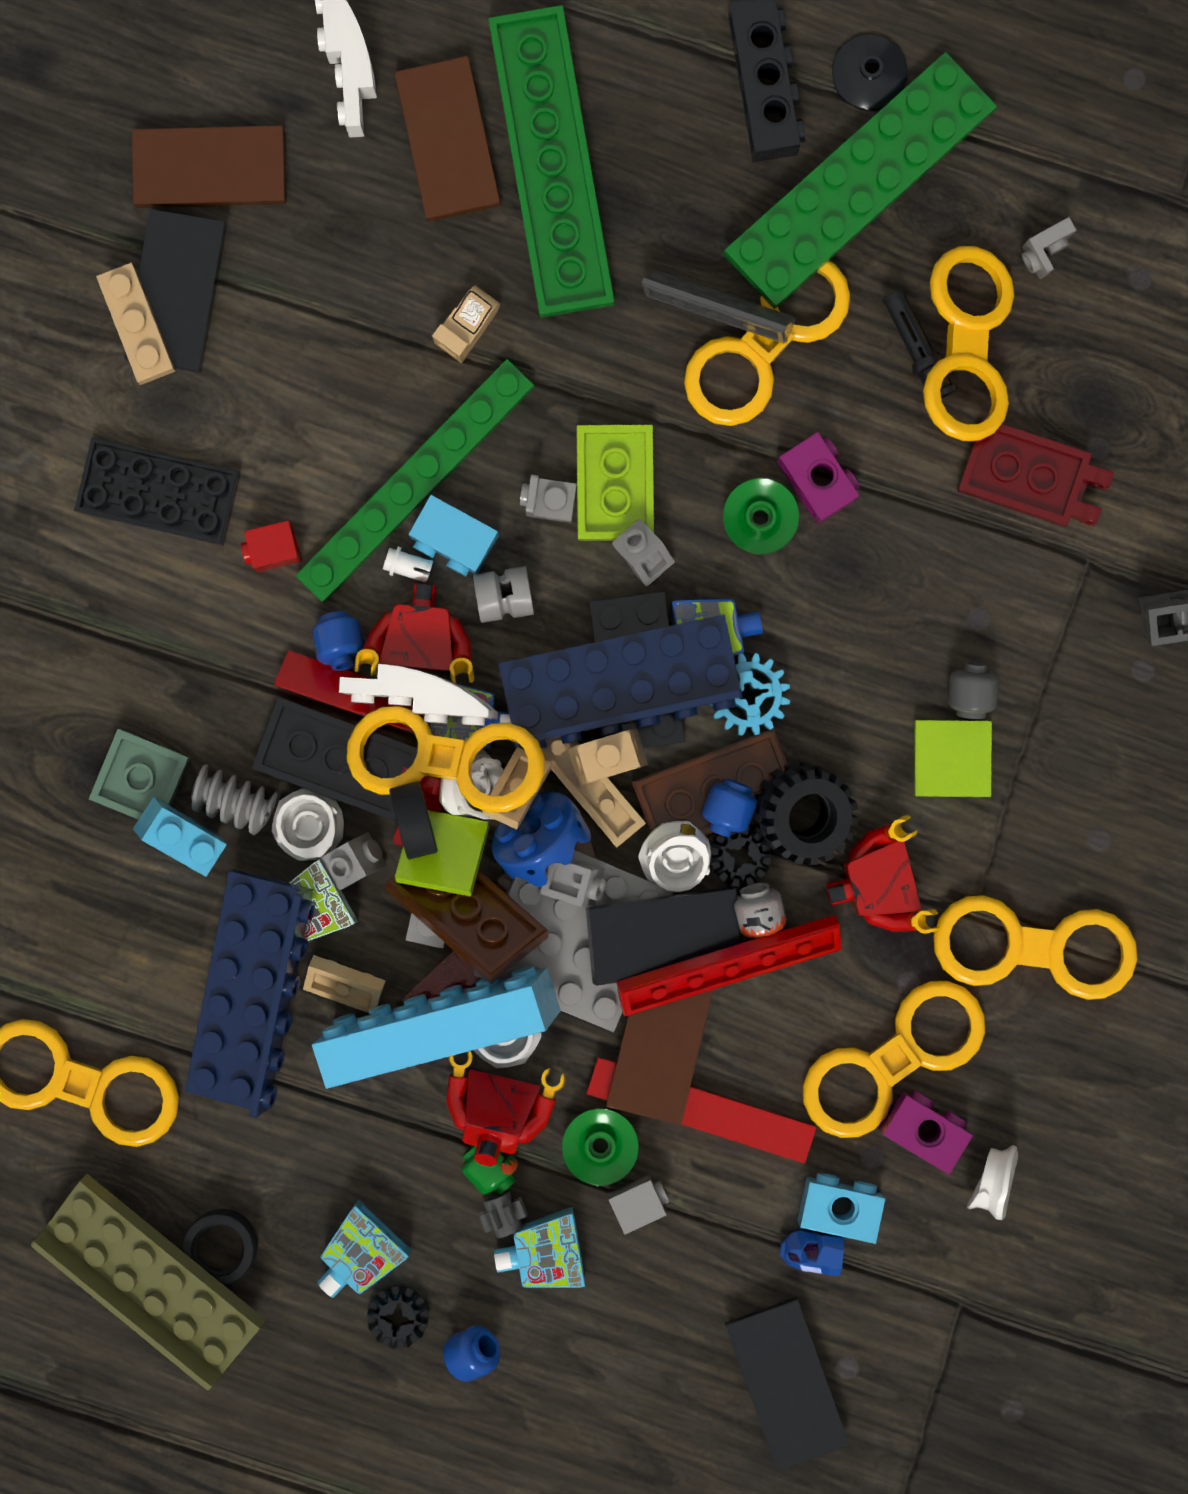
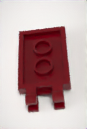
(1033, 476)

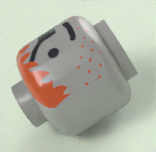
(759, 911)

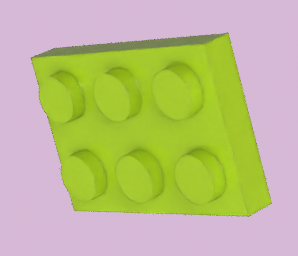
(614, 479)

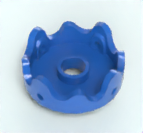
(528, 854)

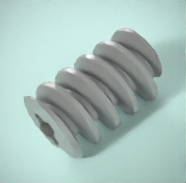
(231, 801)

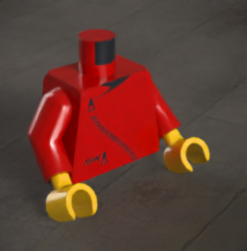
(419, 638)
(882, 881)
(497, 1110)

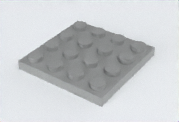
(567, 944)

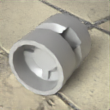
(490, 599)

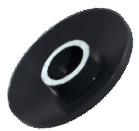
(862, 88)

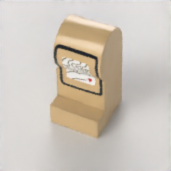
(466, 323)

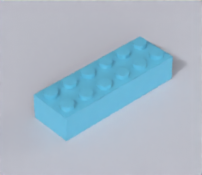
(436, 1026)

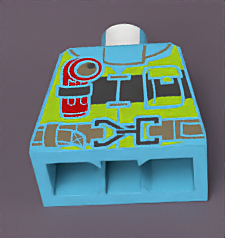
(361, 1252)
(545, 1253)

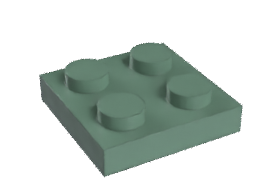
(136, 773)

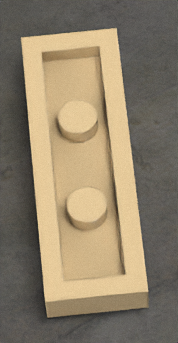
(135, 323)

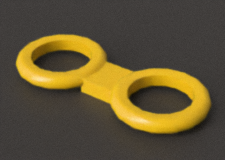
(968, 343)
(761, 353)
(446, 758)
(1035, 947)
(894, 1059)
(88, 1085)

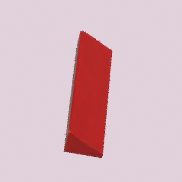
(322, 683)

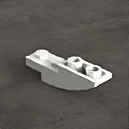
(346, 45)
(430, 695)

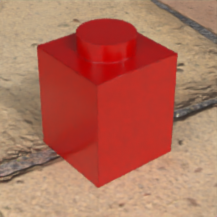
(271, 546)

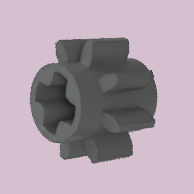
(503, 1214)

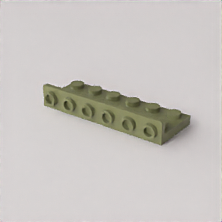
(147, 1282)

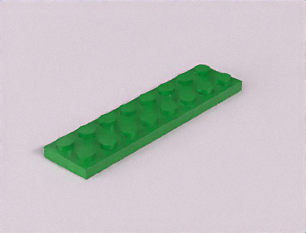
(551, 161)
(859, 180)

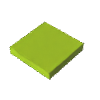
(952, 758)
(458, 857)

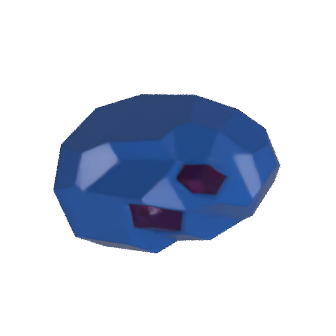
(813, 1251)

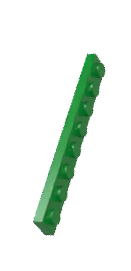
(415, 481)

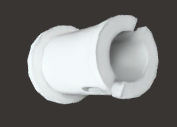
(405, 564)

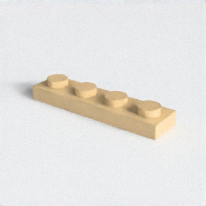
(598, 798)

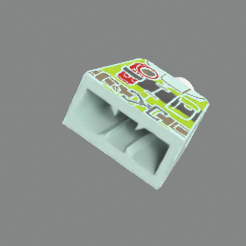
(331, 906)

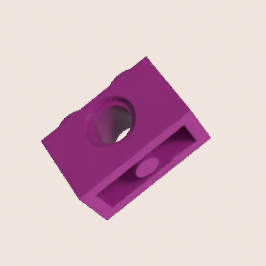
(819, 500)
(939, 1150)

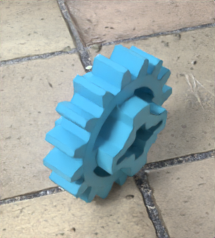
(752, 712)

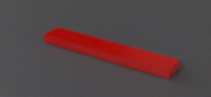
(729, 965)
(728, 1118)

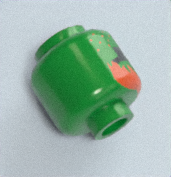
(489, 1178)

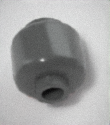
(973, 690)

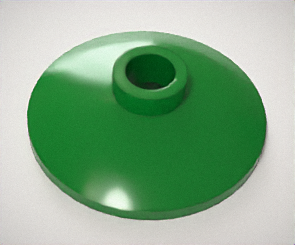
(769, 498)
(600, 1166)

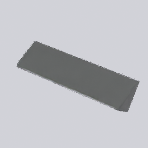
(718, 306)

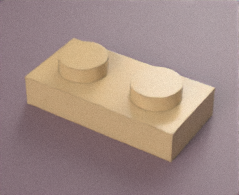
(509, 780)
(343, 984)

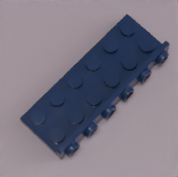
(622, 681)
(250, 991)

